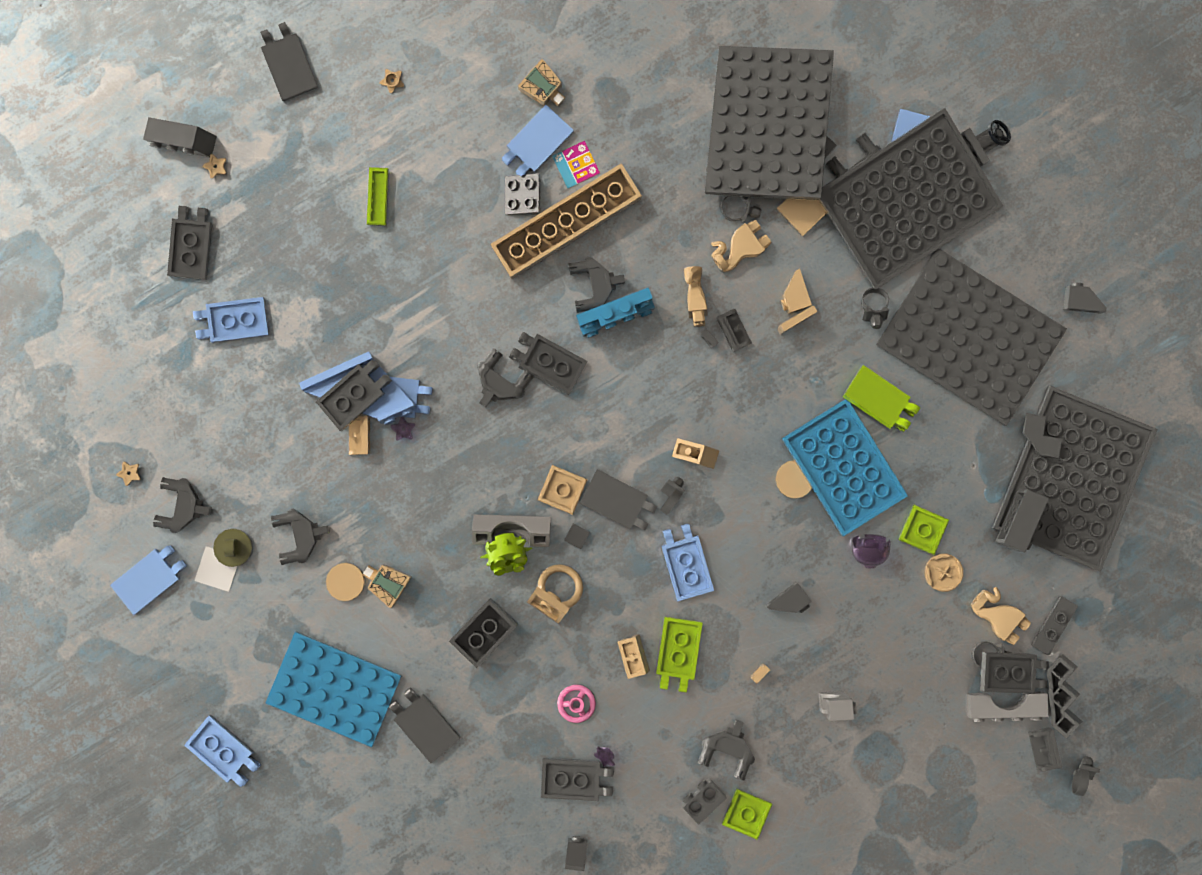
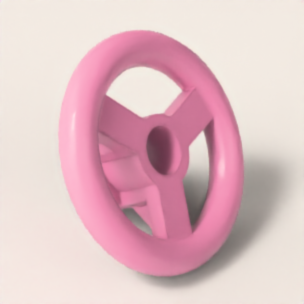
(583, 716)

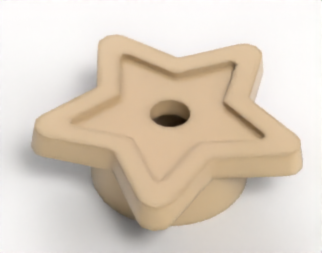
(387, 80)
(215, 161)
(133, 469)

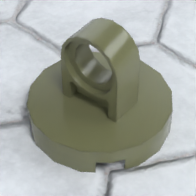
(232, 547)

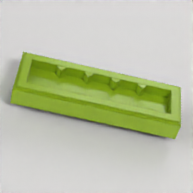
(377, 196)

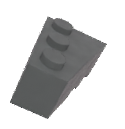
(179, 137)

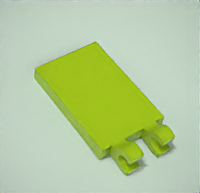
(880, 399)
(678, 651)

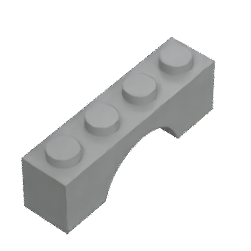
(532, 528)
(837, 705)
(1030, 705)

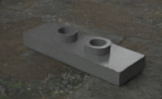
(1054, 625)

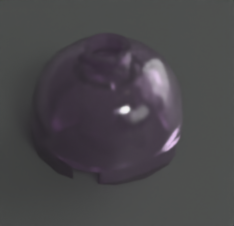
(871, 550)

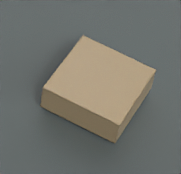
(760, 673)

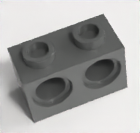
(708, 805)

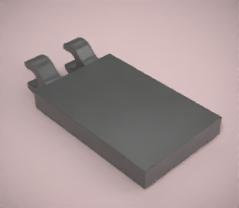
(288, 64)
(189, 245)
(549, 362)
(353, 395)
(616, 500)
(1011, 672)
(424, 726)
(574, 779)

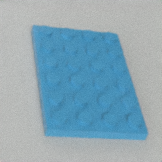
(844, 467)
(333, 689)

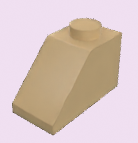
(796, 295)
(695, 453)

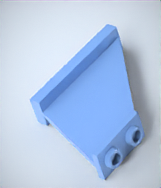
(385, 409)

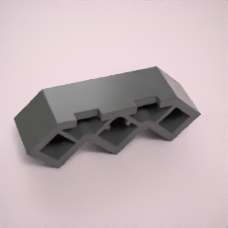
(1062, 696)

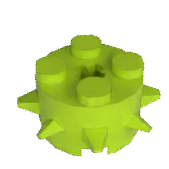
(506, 554)

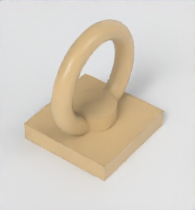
(548, 602)

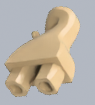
(742, 246)
(696, 298)
(1001, 617)

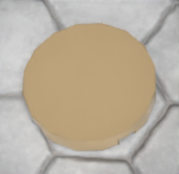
(792, 481)
(943, 572)
(345, 581)

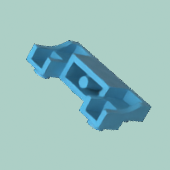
(621, 309)

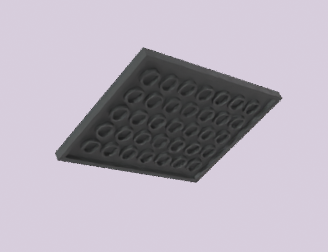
(769, 122)
(909, 198)
(971, 336)
(1087, 482)

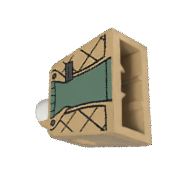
(542, 85)
(387, 583)

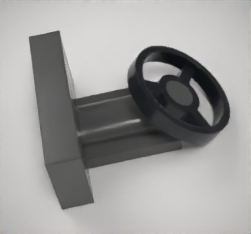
(986, 140)

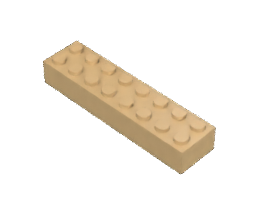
(566, 221)

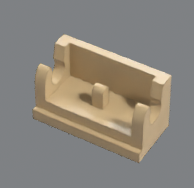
(359, 436)
(633, 656)

